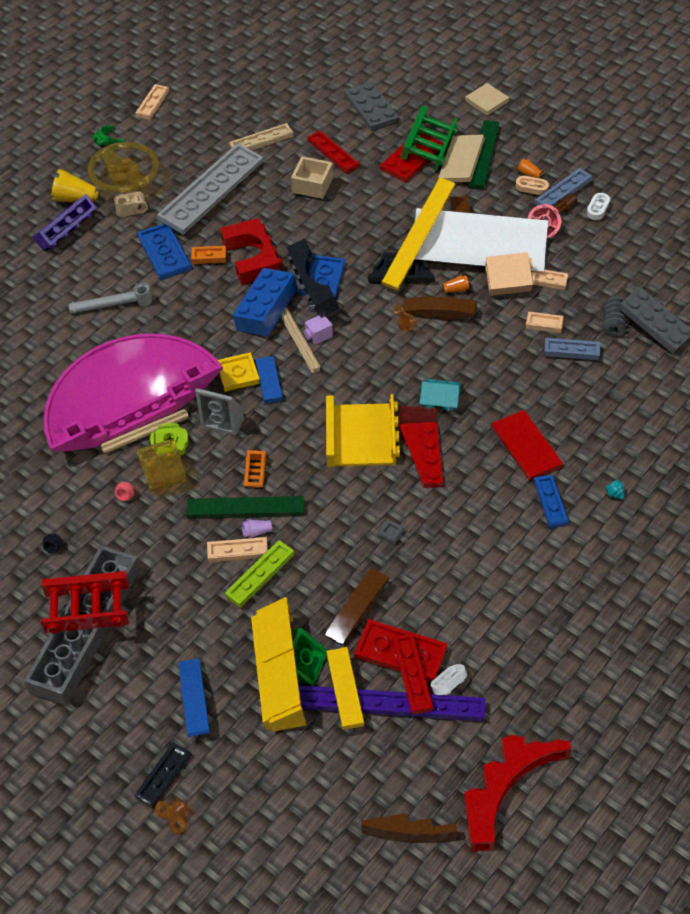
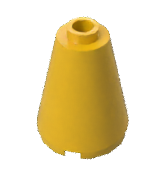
(70, 188)

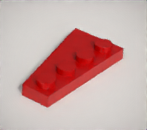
(424, 451)

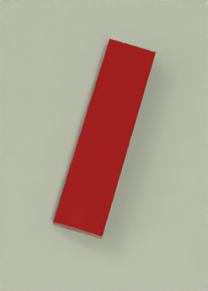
(333, 152)
(412, 674)

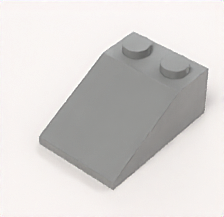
(219, 412)

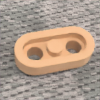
(532, 185)

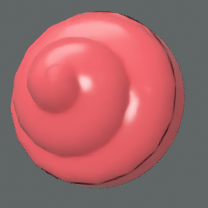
(124, 491)

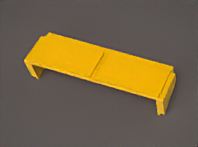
(277, 667)

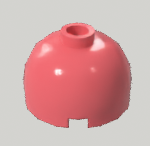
(548, 213)

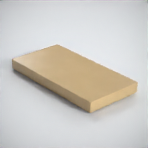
(462, 158)

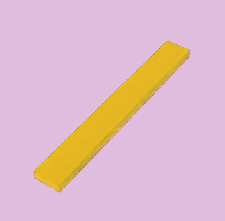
(418, 234)

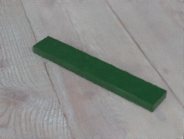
(490, 131)
(245, 507)

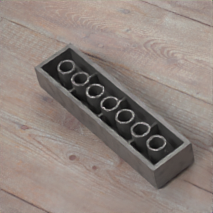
(69, 653)

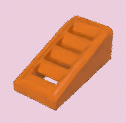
(255, 455)

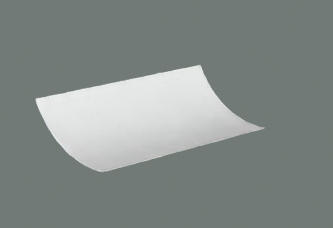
(473, 237)

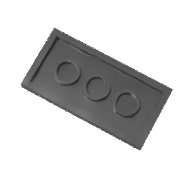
(371, 106)
(655, 319)

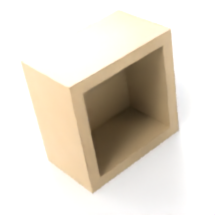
(312, 177)

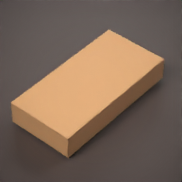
(544, 322)

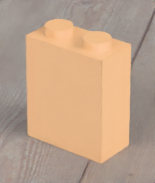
(509, 273)

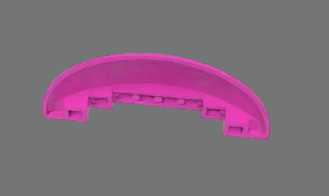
(124, 388)

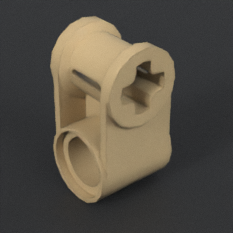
(129, 204)

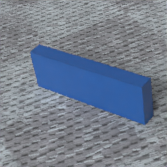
(269, 380)
(551, 501)

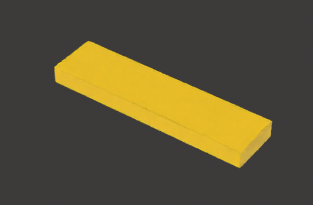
(345, 688)

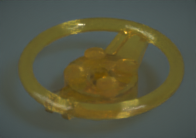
(123, 173)

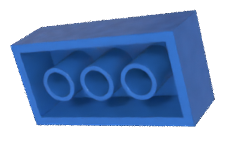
(265, 302)

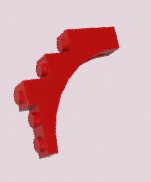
(498, 778)

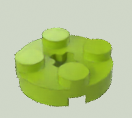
(173, 431)

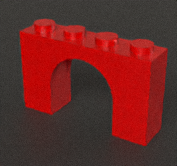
(251, 234)

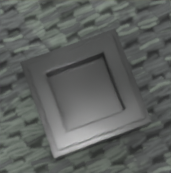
(390, 532)

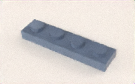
(565, 187)

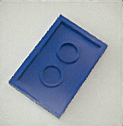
(327, 272)

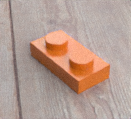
(208, 254)

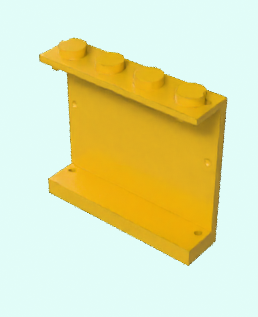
(361, 434)

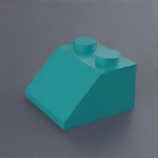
(440, 394)

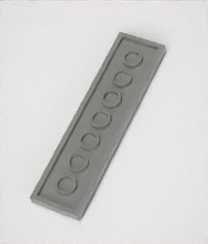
(209, 188)

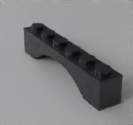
(321, 295)

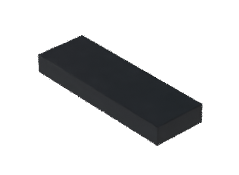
(162, 775)

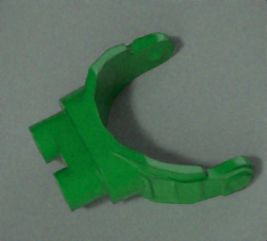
(101, 139)

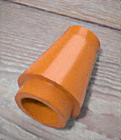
(527, 168)
(458, 284)

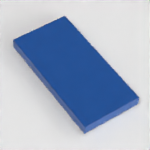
(164, 251)

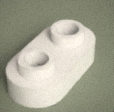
(598, 206)
(449, 679)

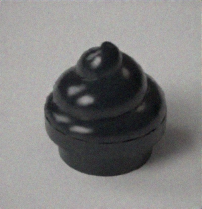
(52, 543)

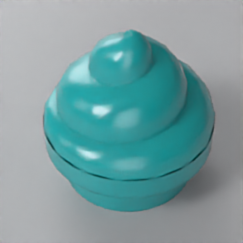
(615, 489)

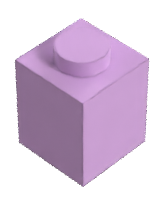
(318, 329)

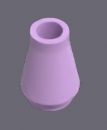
(254, 528)

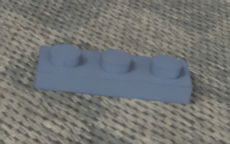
(572, 348)

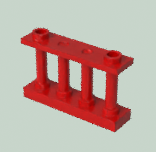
(80, 585)

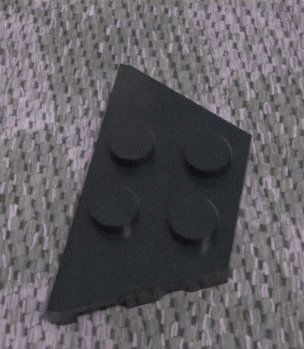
(417, 273)

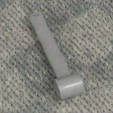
(140, 294)

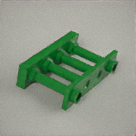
(418, 128)

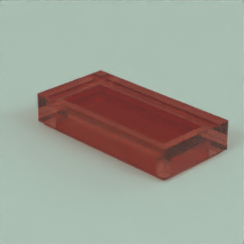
(416, 415)

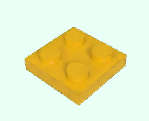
(238, 372)

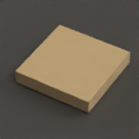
(487, 99)

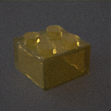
(161, 465)

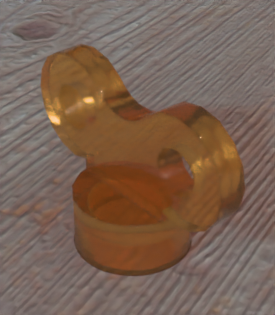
(406, 320)
(173, 813)

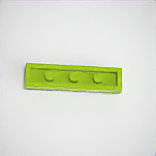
(259, 573)

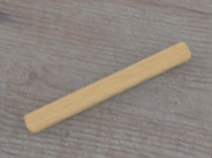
(300, 341)
(142, 431)

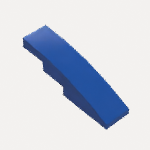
(193, 697)

